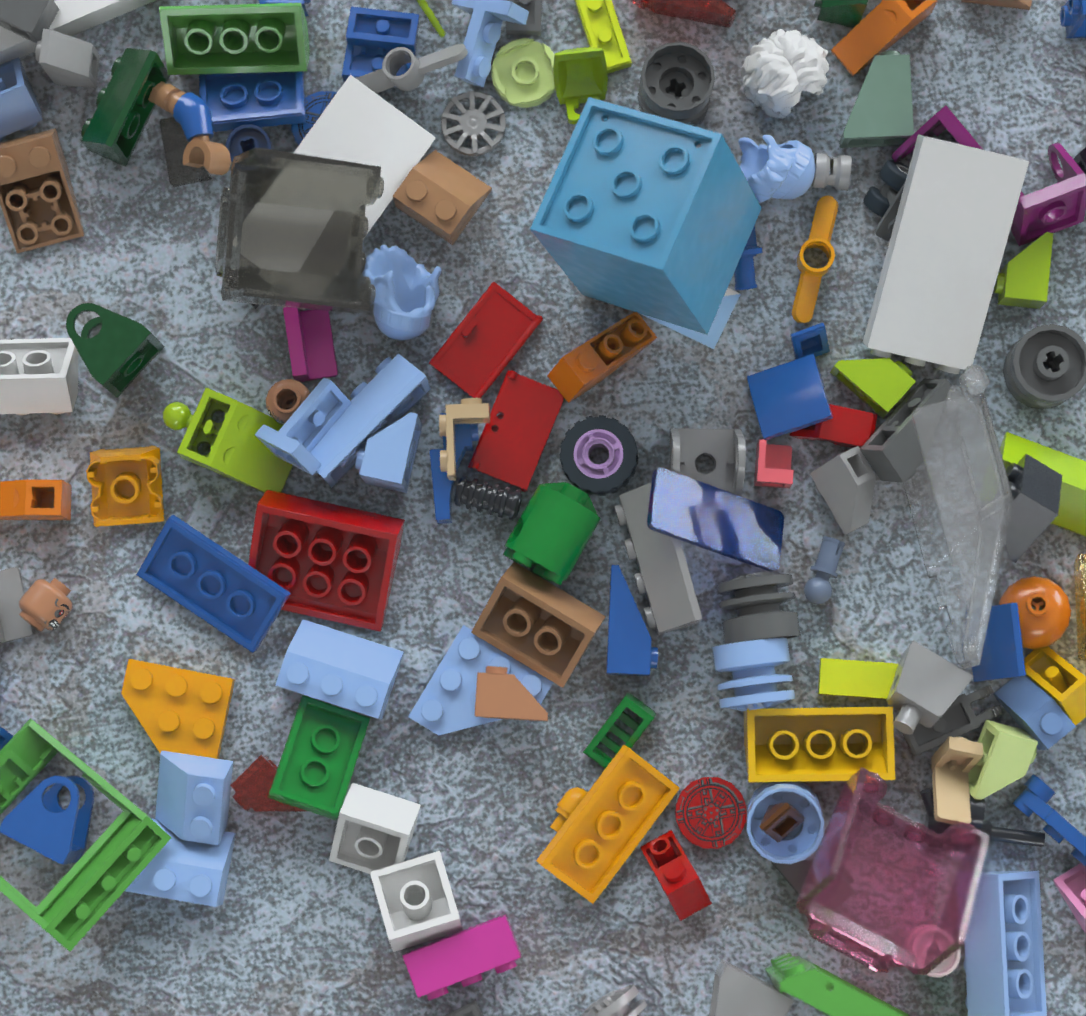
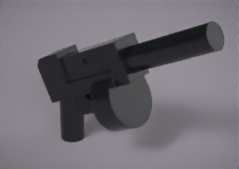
(977, 820)

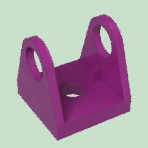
(936, 125)
(1053, 206)

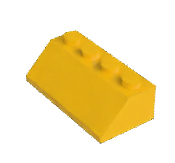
(818, 743)

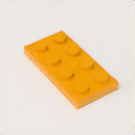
(608, 824)

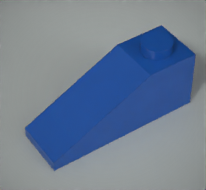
(628, 638)

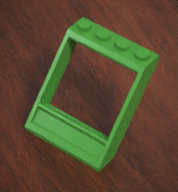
(105, 867)
(825, 989)

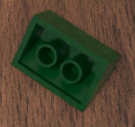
(124, 105)

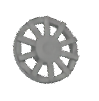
(473, 123)

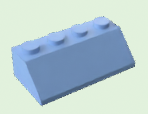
(372, 409)
(1006, 947)

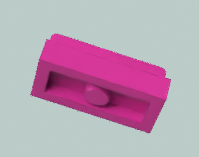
(310, 344)

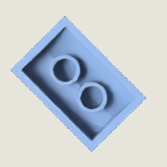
(340, 669)
(187, 871)

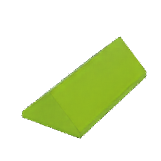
(1073, 471)

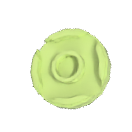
(523, 73)

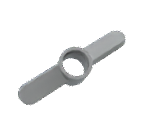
(386, 77)

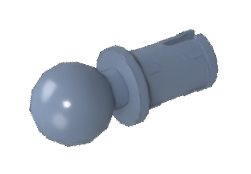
(818, 589)

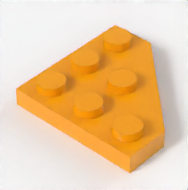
(179, 706)

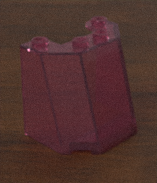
(889, 884)

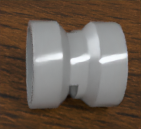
(839, 174)

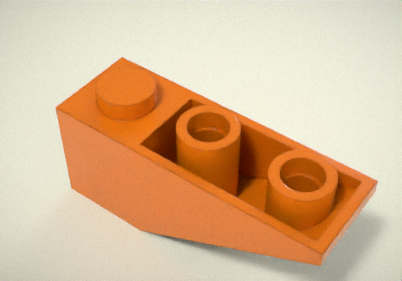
(879, 31)
(600, 356)
(35, 500)

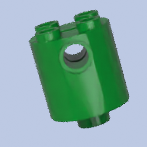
(553, 531)

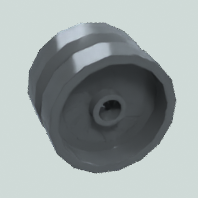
(1031, 382)

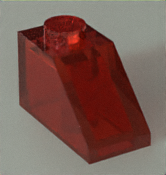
(254, 786)

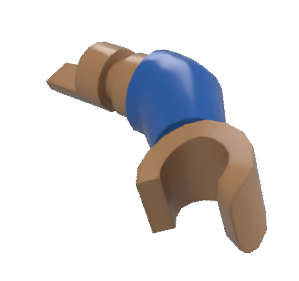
(197, 126)

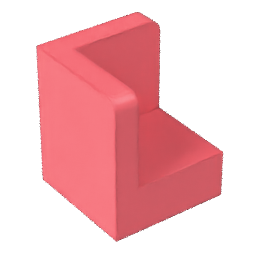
(773, 465)

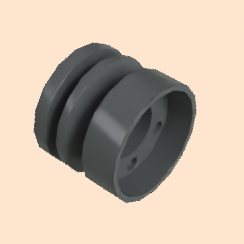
(677, 69)
(758, 608)

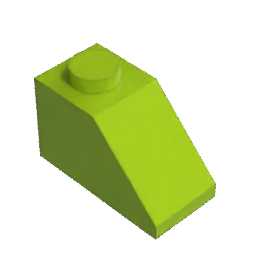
(1026, 276)
(875, 381)

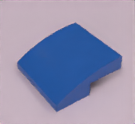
(374, 34)
(789, 397)
(1002, 647)

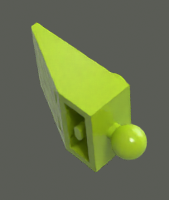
(233, 443)

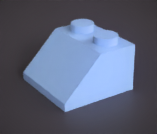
(391, 454)
(194, 796)

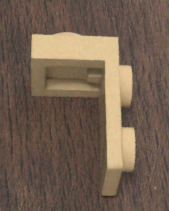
(468, 412)
(951, 781)

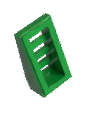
(637, 707)

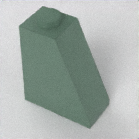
(884, 105)

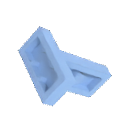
(483, 35)
(306, 427)

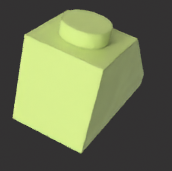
(1005, 759)

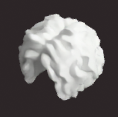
(783, 69)

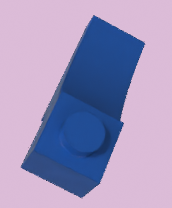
(442, 487)

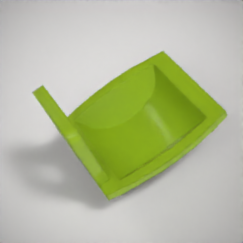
(579, 75)

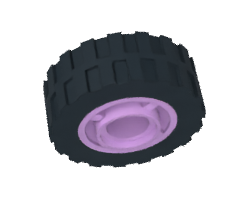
(596, 433)

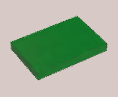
(319, 757)

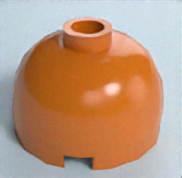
(1038, 627)

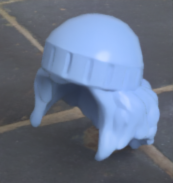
(777, 169)
(403, 292)

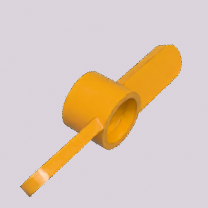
(810, 277)

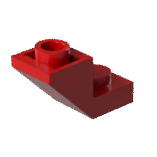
(845, 429)

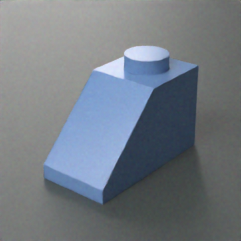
(1034, 711)

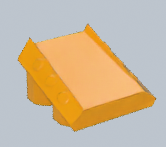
(126, 486)

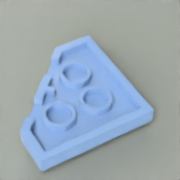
(451, 692)

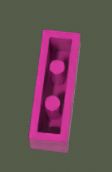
(462, 957)

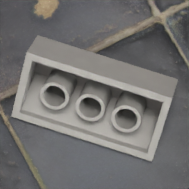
(661, 566)

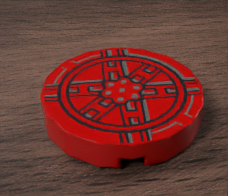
(710, 812)

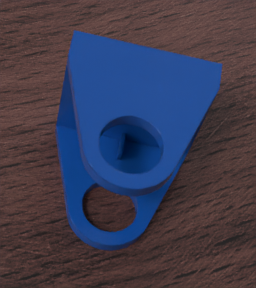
(47, 826)

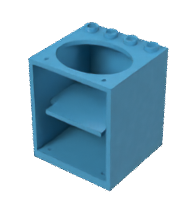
(647, 214)

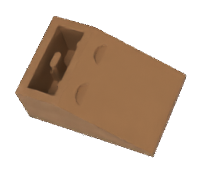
(37, 192)

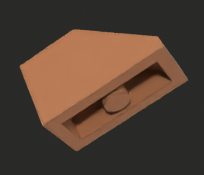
(505, 697)

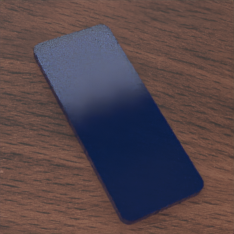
(715, 519)

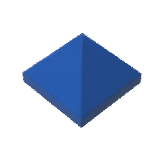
(810, 341)

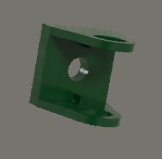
(117, 351)

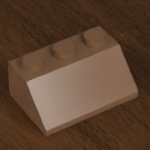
(538, 624)

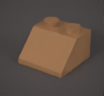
(441, 196)

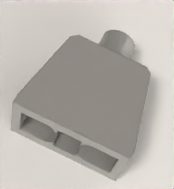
(924, 688)

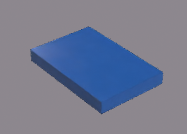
(253, 99)

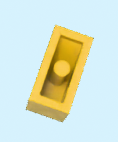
(1059, 681)

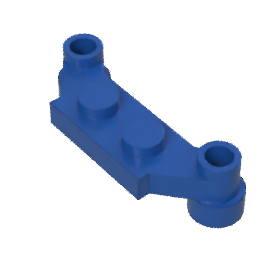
(1034, 800)

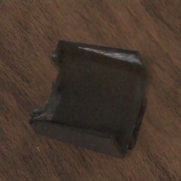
(296, 231)

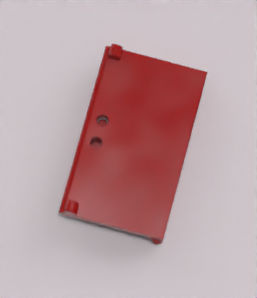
(492, 337)
(517, 437)

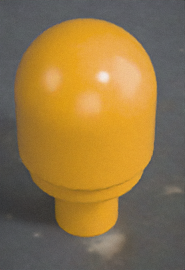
(567, 805)

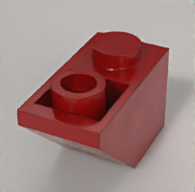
(676, 875)

